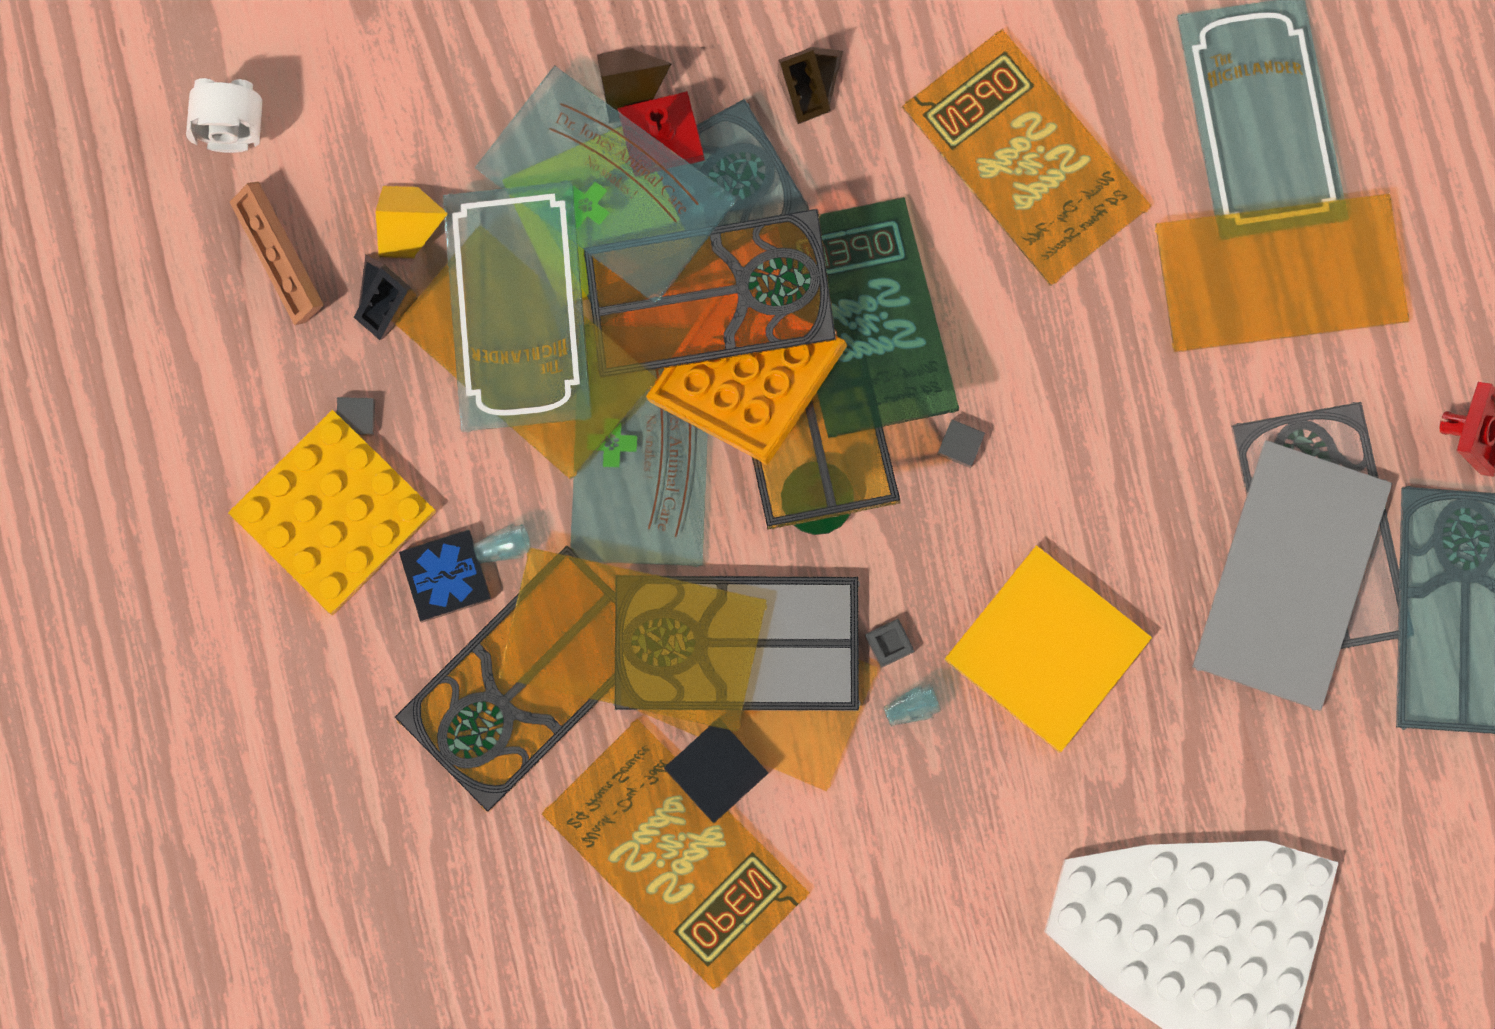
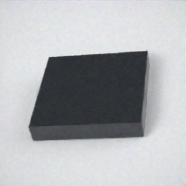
(716, 771)

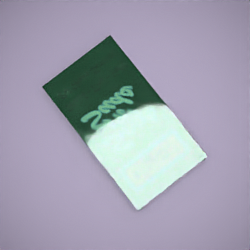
(886, 316)

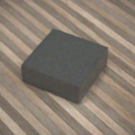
(357, 413)
(961, 443)
(889, 643)

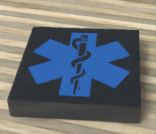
(445, 576)

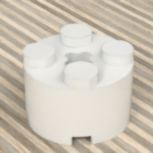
(224, 115)

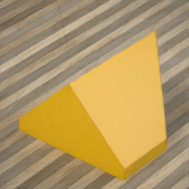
(405, 221)

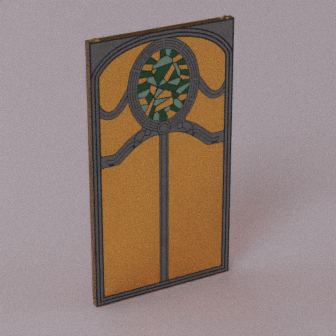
(740, 295)

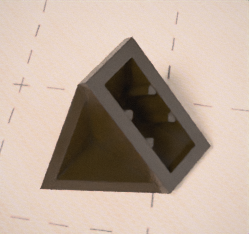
(630, 76)
(809, 81)

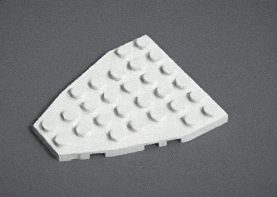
(1197, 929)

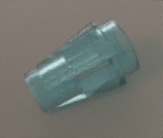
(503, 545)
(913, 706)

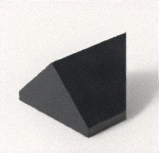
(382, 298)

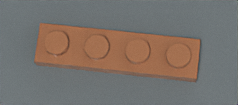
(276, 253)

